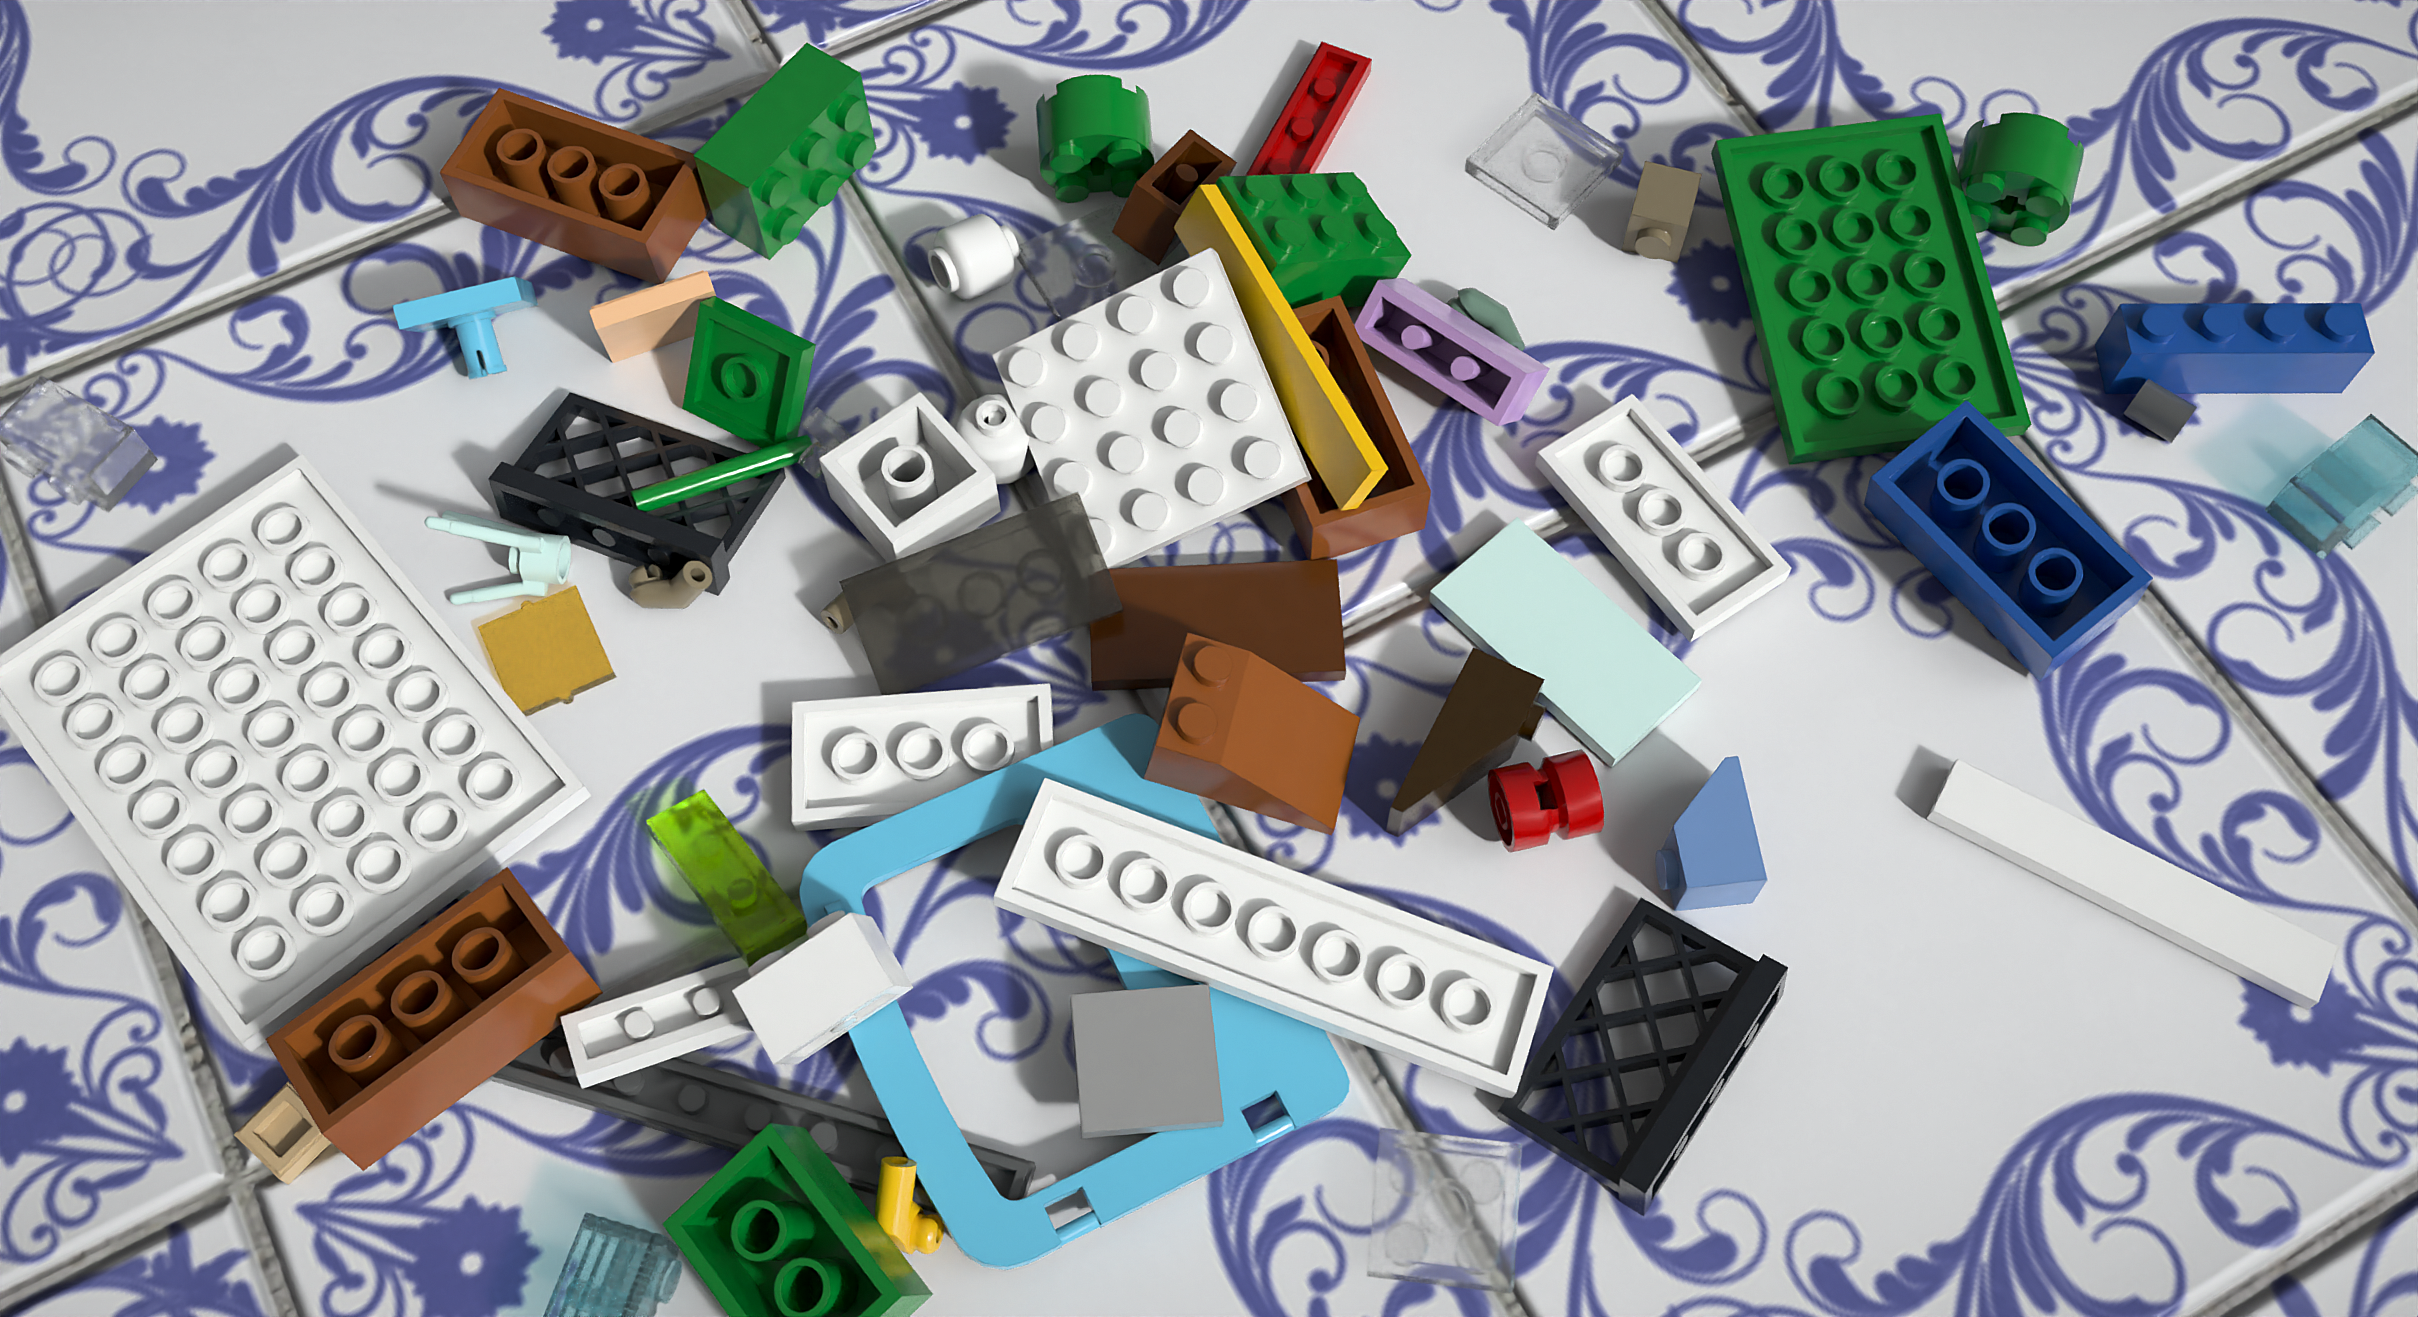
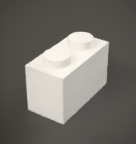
(821, 987)

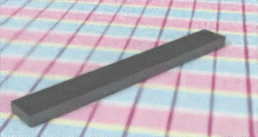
(733, 1110)

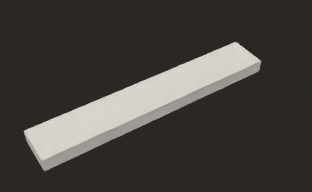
(2135, 884)

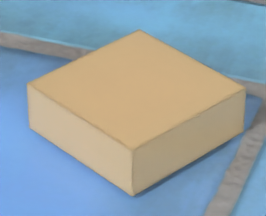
(283, 1135)

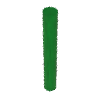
(720, 474)

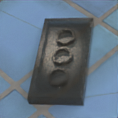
(981, 596)

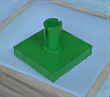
(747, 374)

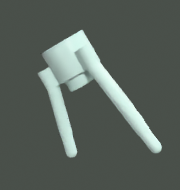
(533, 555)

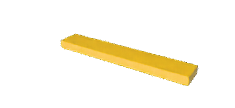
(1297, 372)

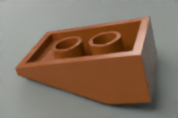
(1252, 737)

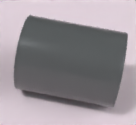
(2160, 410)

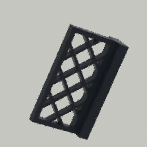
(611, 522)
(1695, 1084)

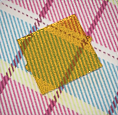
(547, 651)

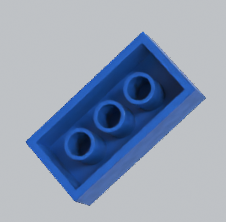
(2005, 540)

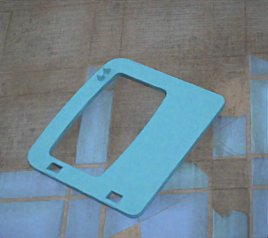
(1255, 1047)

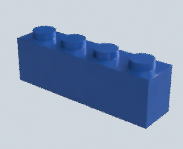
(2234, 347)

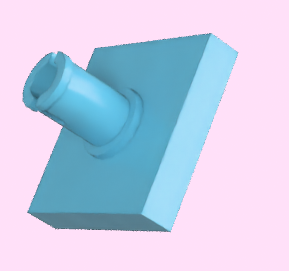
(470, 313)

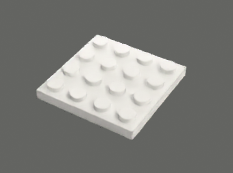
(1154, 410)

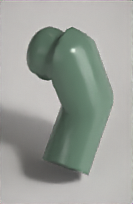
(1488, 314)

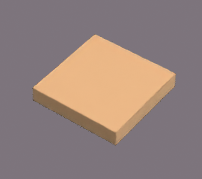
(651, 316)

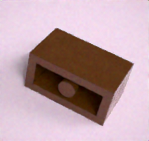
(1164, 193)

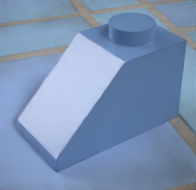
(1713, 846)

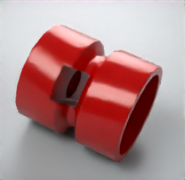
(1567, 795)

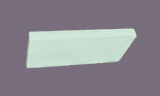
(1544, 616)

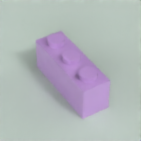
(1449, 351)

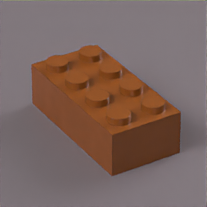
(577, 186)
(1401, 496)
(431, 1019)

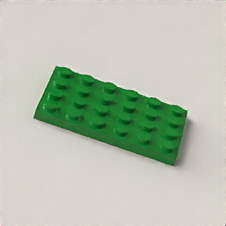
(1865, 285)

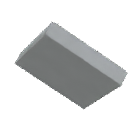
(1145, 1061)

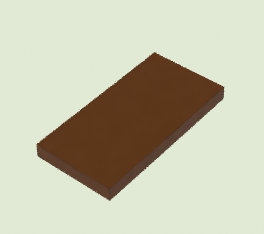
(1270, 608)

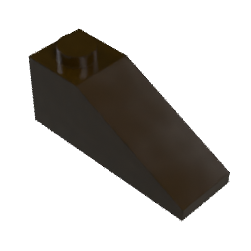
(1472, 734)

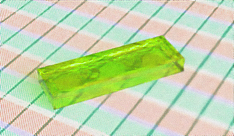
(727, 877)

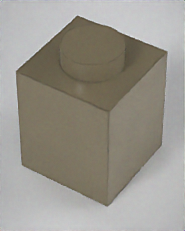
(1661, 212)

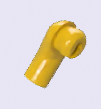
(900, 1214)

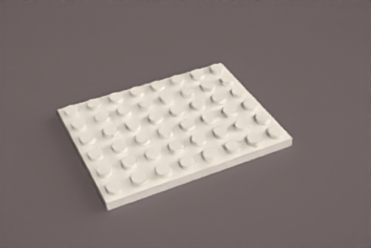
(280, 747)

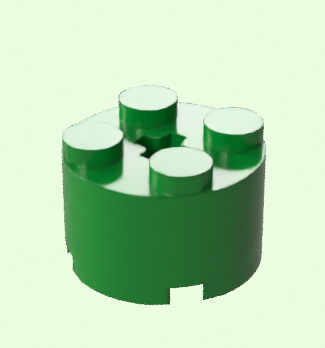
(1094, 137)
(2019, 176)

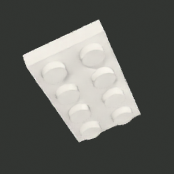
(1662, 517)
(892, 752)

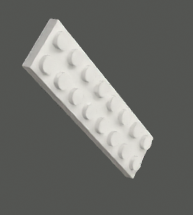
(1276, 938)

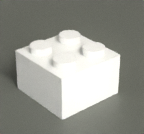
(910, 481)

